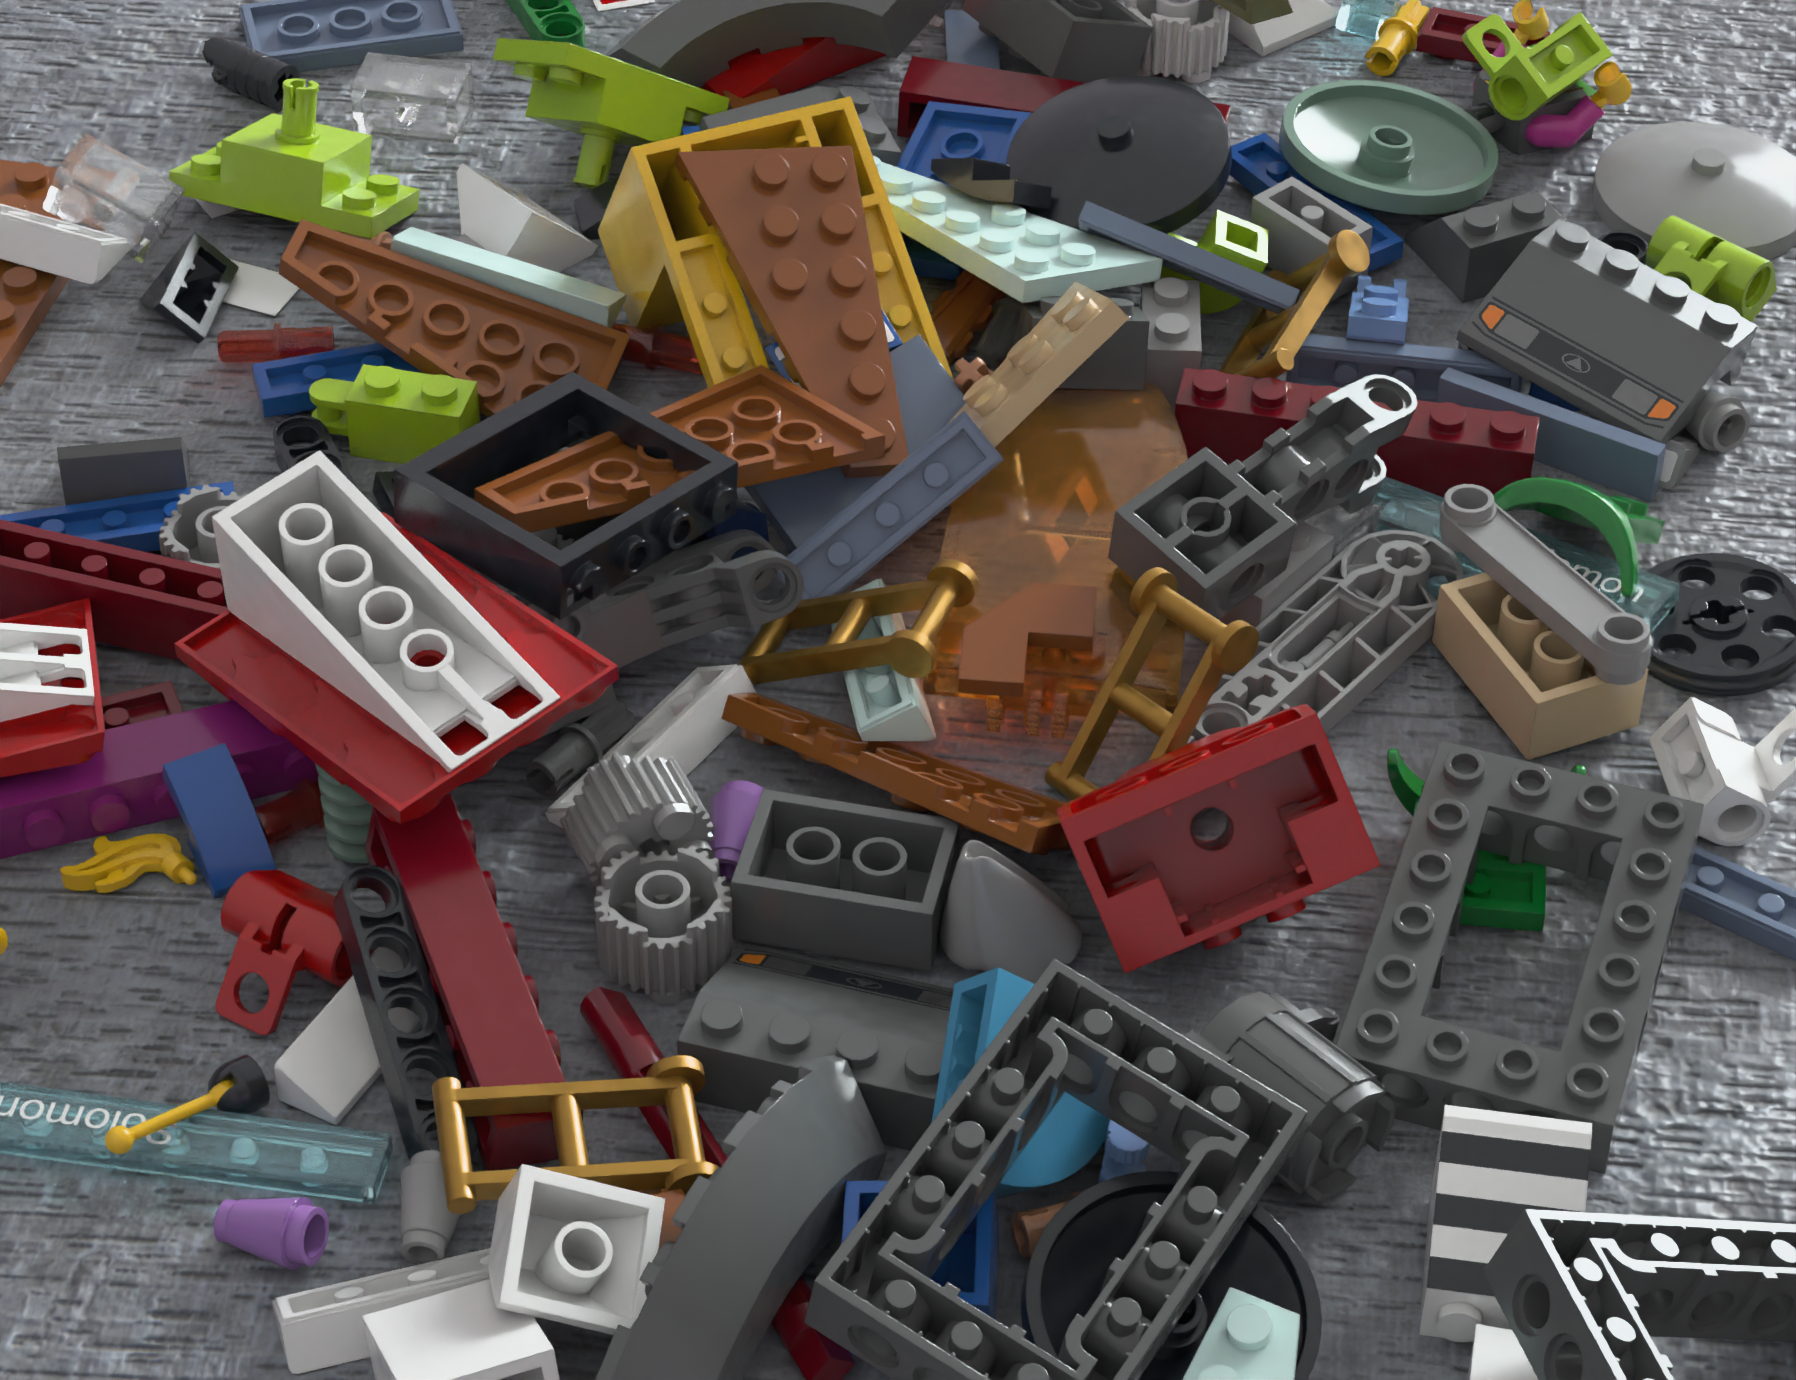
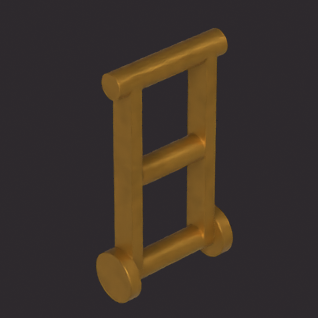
(1289, 329)
(1154, 601)
(906, 651)
(668, 1082)

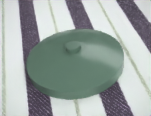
(1388, 147)

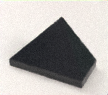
(192, 287)

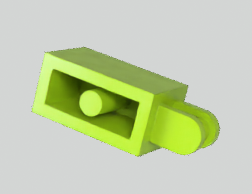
(395, 411)

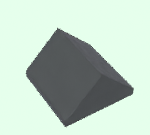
(122, 469)

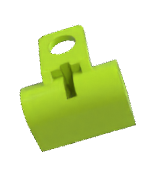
(1537, 74)
(1712, 266)

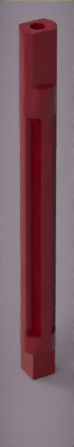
(632, 1054)

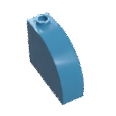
(1072, 1128)

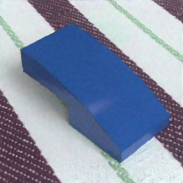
(218, 817)

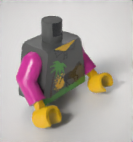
(1565, 118)

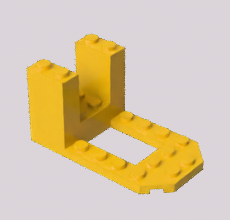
(679, 267)

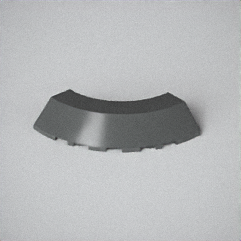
(699, 37)
(751, 1230)

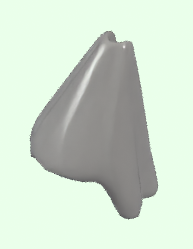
(1004, 917)

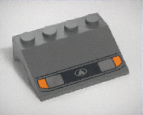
(1608, 333)
(784, 1009)

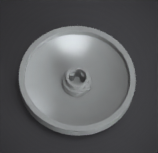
(1704, 175)

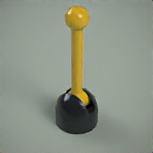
(233, 1088)

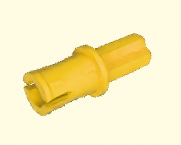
(1396, 38)

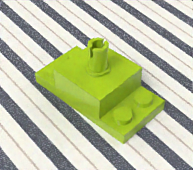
(603, 100)
(299, 171)

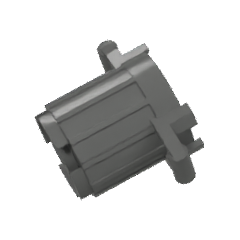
(1297, 1059)

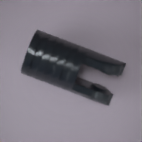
(248, 71)

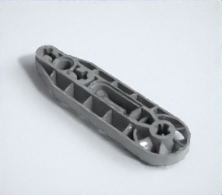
(1365, 602)

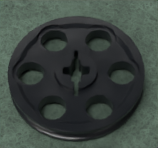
(1724, 626)

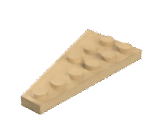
(1042, 361)

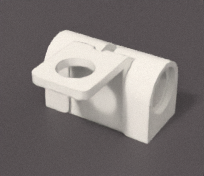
(1712, 766)

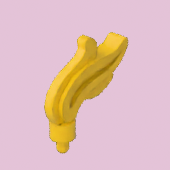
(123, 861)

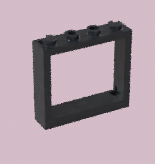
(438, 492)

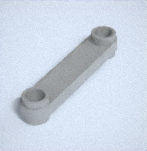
(1545, 584)

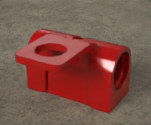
(279, 931)

